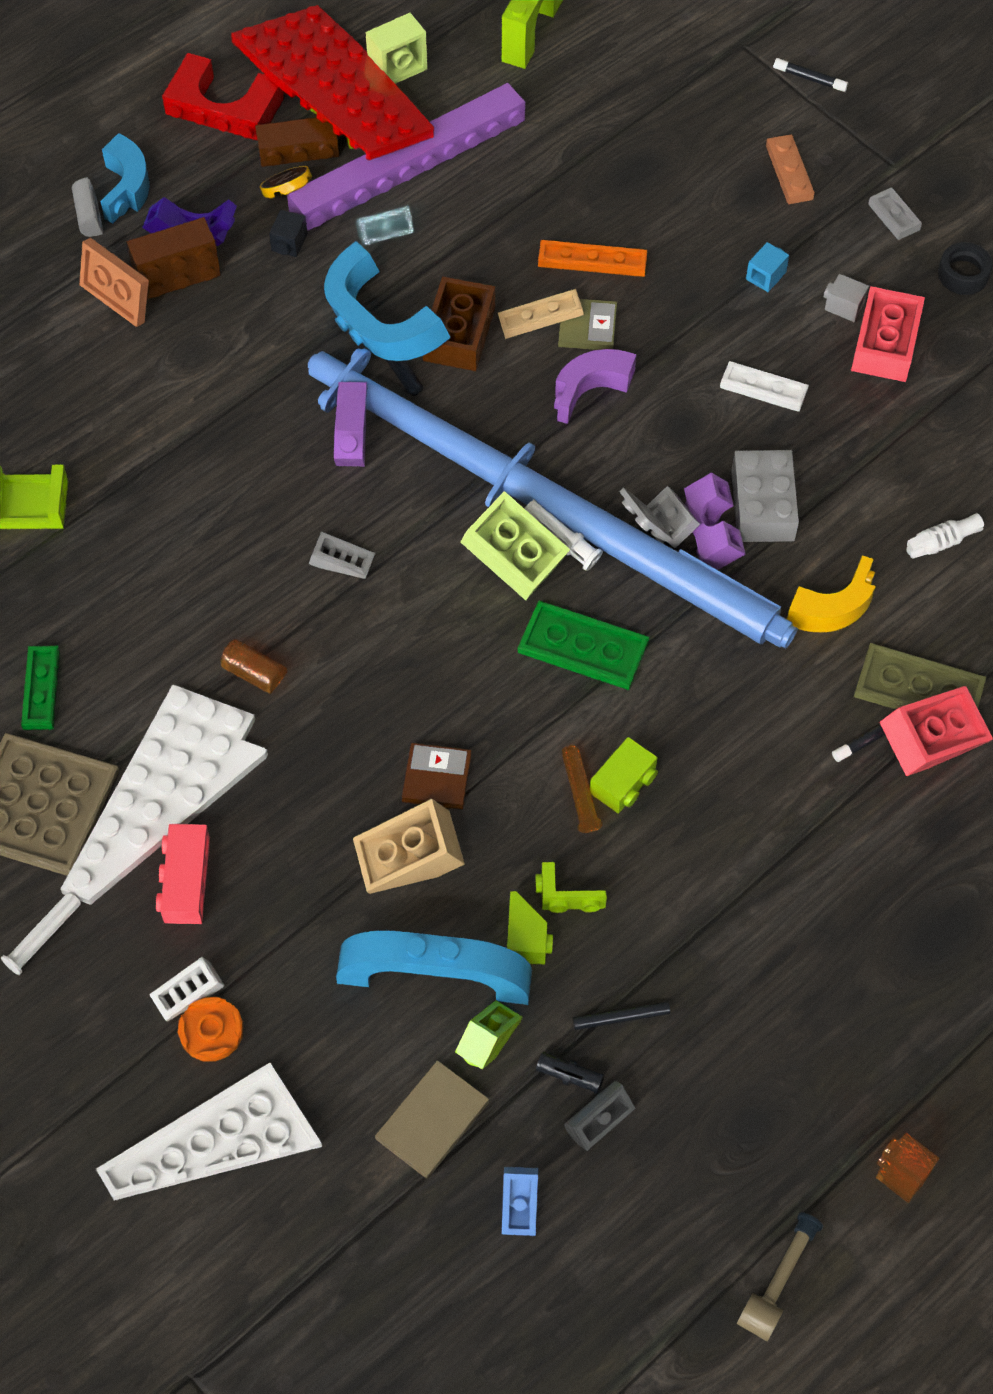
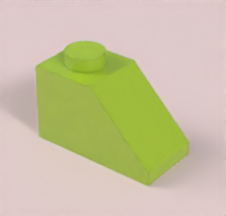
(527, 931)
(487, 1034)

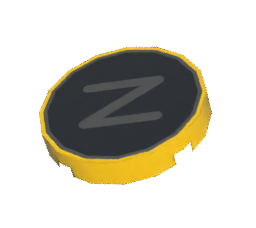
(286, 181)

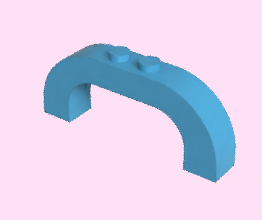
(388, 341)
(435, 956)

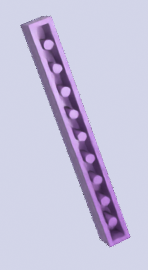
(365, 178)

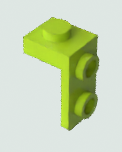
(563, 900)

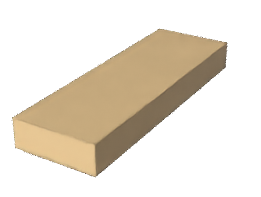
(540, 313)

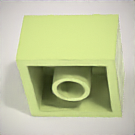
(398, 47)

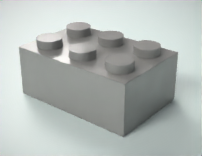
(765, 495)

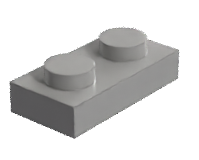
(895, 213)

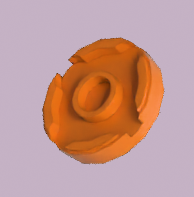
(210, 1029)

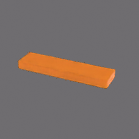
(592, 258)

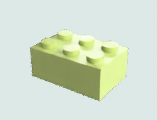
(514, 545)

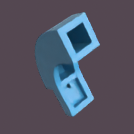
(128, 161)

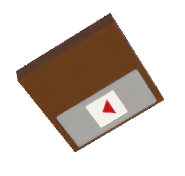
(436, 775)

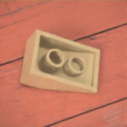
(409, 848)

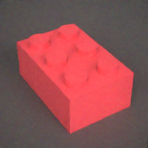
(888, 334)

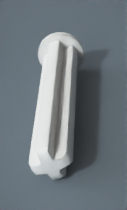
(41, 933)

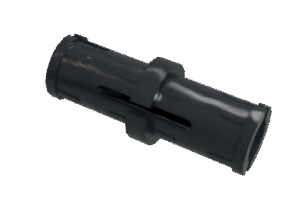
(590, 1081)

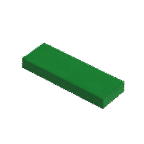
(40, 688)

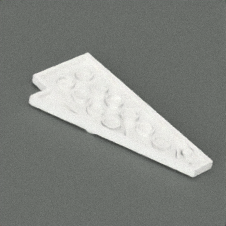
(178, 771)

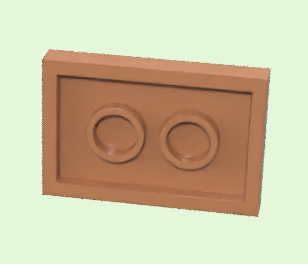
(113, 282)

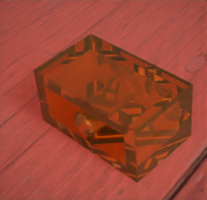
(905, 1166)

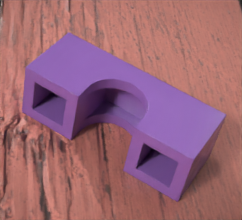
(716, 542)

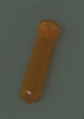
(580, 790)

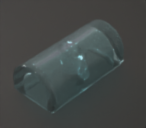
(384, 225)

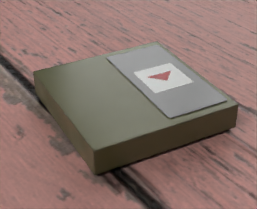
(591, 330)

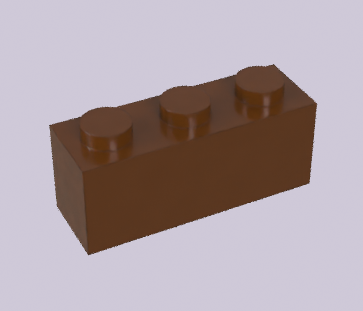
(296, 141)

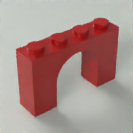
(186, 100)

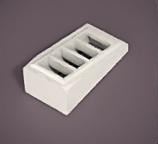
(180, 980)

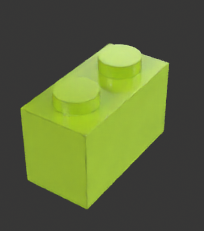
(624, 775)

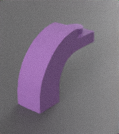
(592, 370)

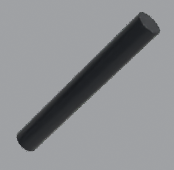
(621, 1015)

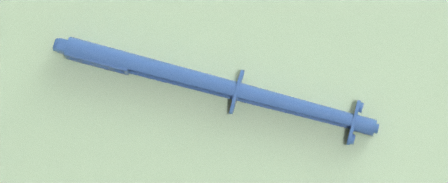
(674, 570)

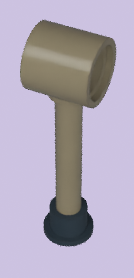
(762, 1313)

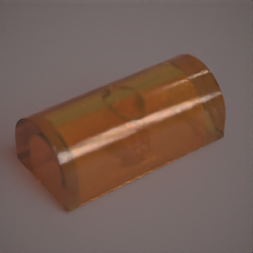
(252, 666)

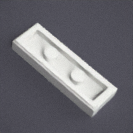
(764, 386)

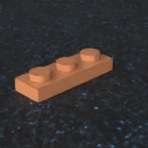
(790, 169)

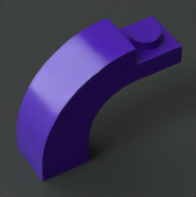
(167, 214)

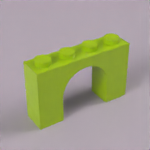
(519, 28)

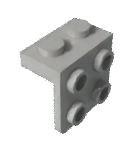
(663, 515)

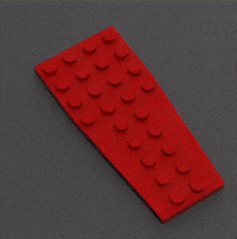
(335, 77)

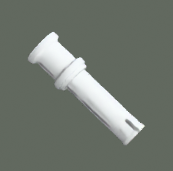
(575, 542)

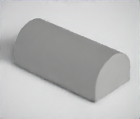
(87, 208)

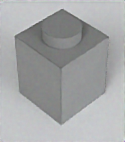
(845, 297)

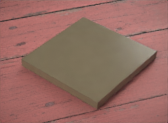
(49, 802)

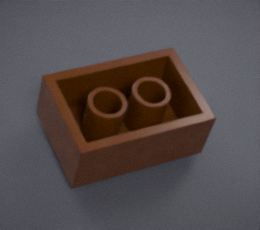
(175, 257)
(467, 315)

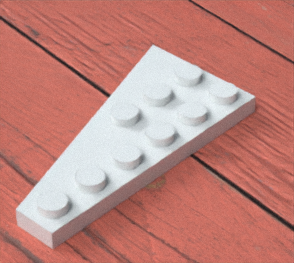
(232, 1130)

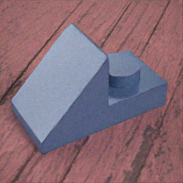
(519, 1201)

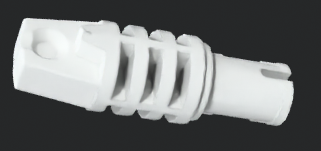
(943, 536)

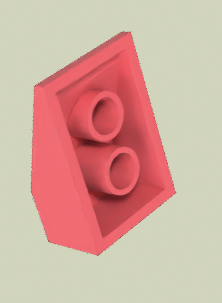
(935, 730)

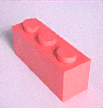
(183, 874)

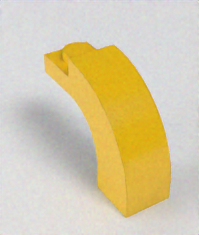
(834, 611)

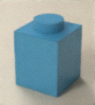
(767, 267)

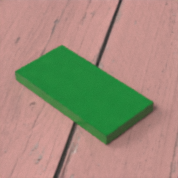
(583, 645)

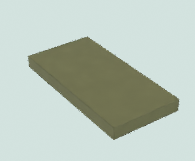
(901, 678)

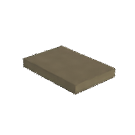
(432, 1119)

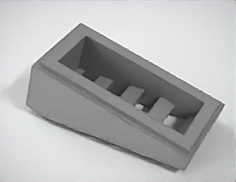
(329, 562)

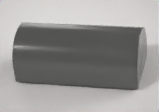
(600, 1115)

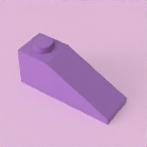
(350, 424)

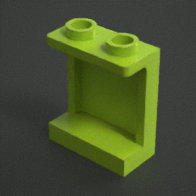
(33, 500)

